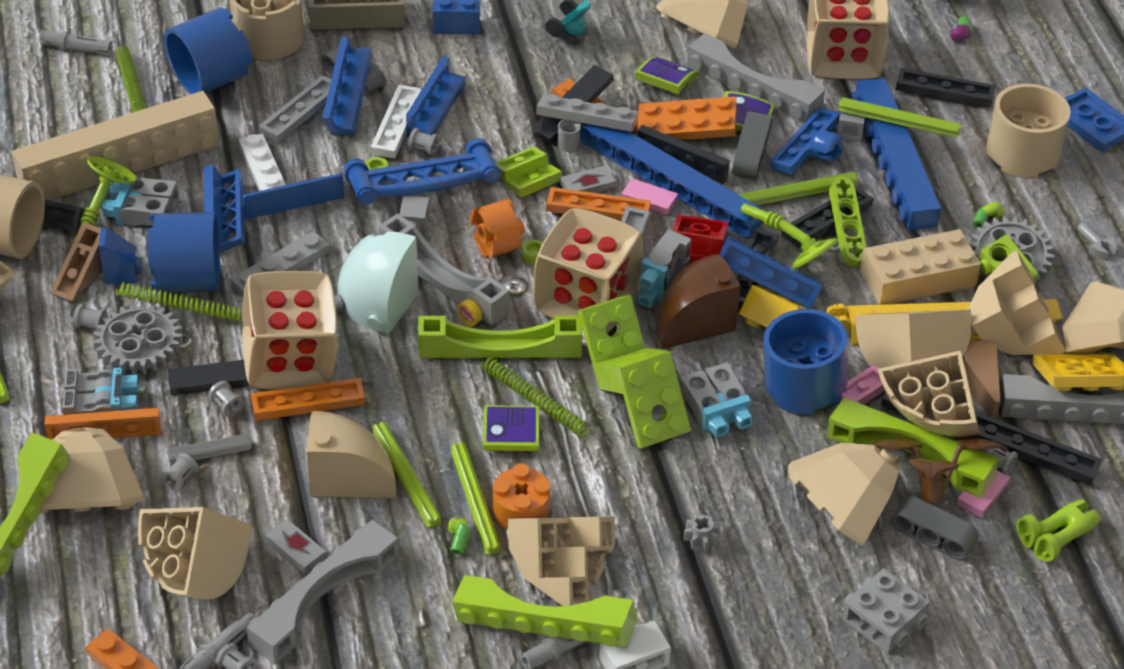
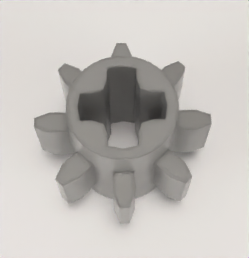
(701, 532)

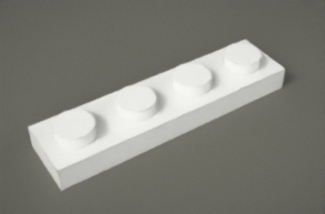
(394, 122)
(261, 162)

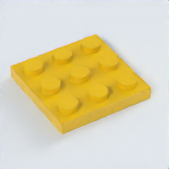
(1081, 370)

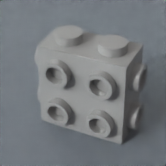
(885, 610)

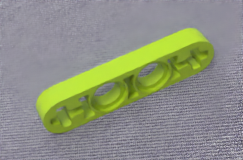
(847, 221)

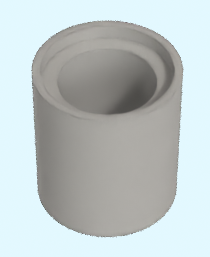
(568, 135)

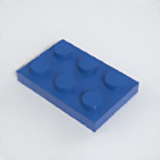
(1095, 119)

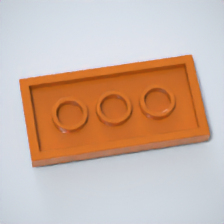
(691, 117)

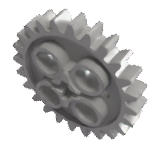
(1029, 242)
(138, 339)

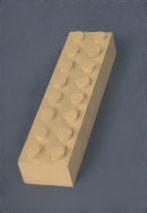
(132, 140)

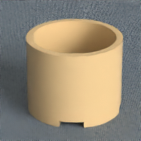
(270, 26)
(1028, 129)
(20, 215)

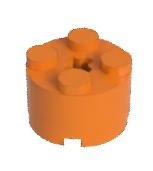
(497, 228)
(520, 495)

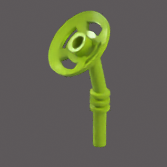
(110, 173)
(810, 247)

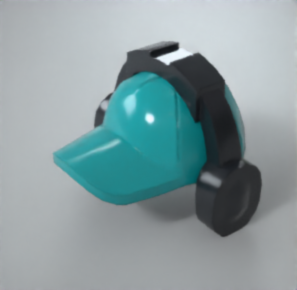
(573, 25)

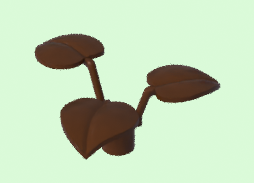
(933, 483)

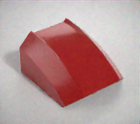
(706, 235)

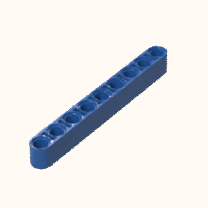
(671, 174)

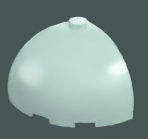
(379, 280)

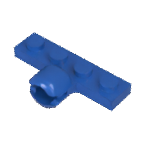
(812, 139)

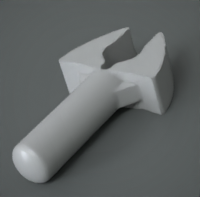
(1100, 246)

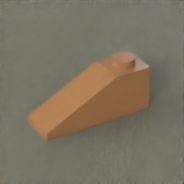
(81, 264)
(983, 375)

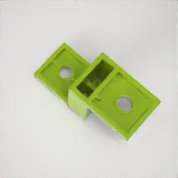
(637, 372)

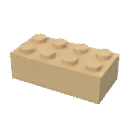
(920, 267)

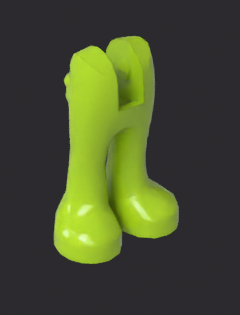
(1048, 545)

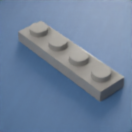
(296, 110)
(588, 113)
(287, 259)

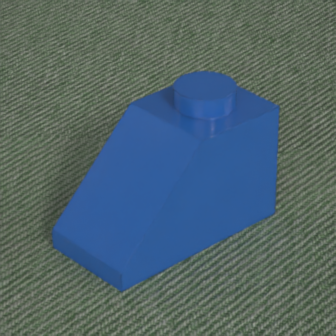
(118, 259)

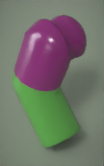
(963, 30)

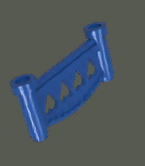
(368, 182)

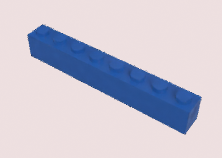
(899, 160)

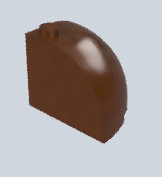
(698, 303)

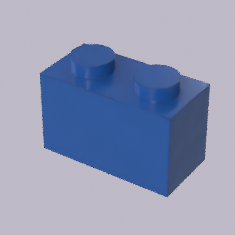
(456, 16)

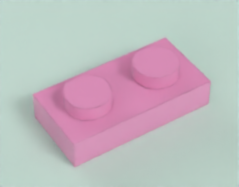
(864, 386)

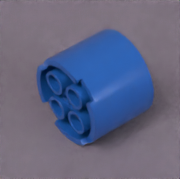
(207, 51)
(184, 252)
(805, 360)

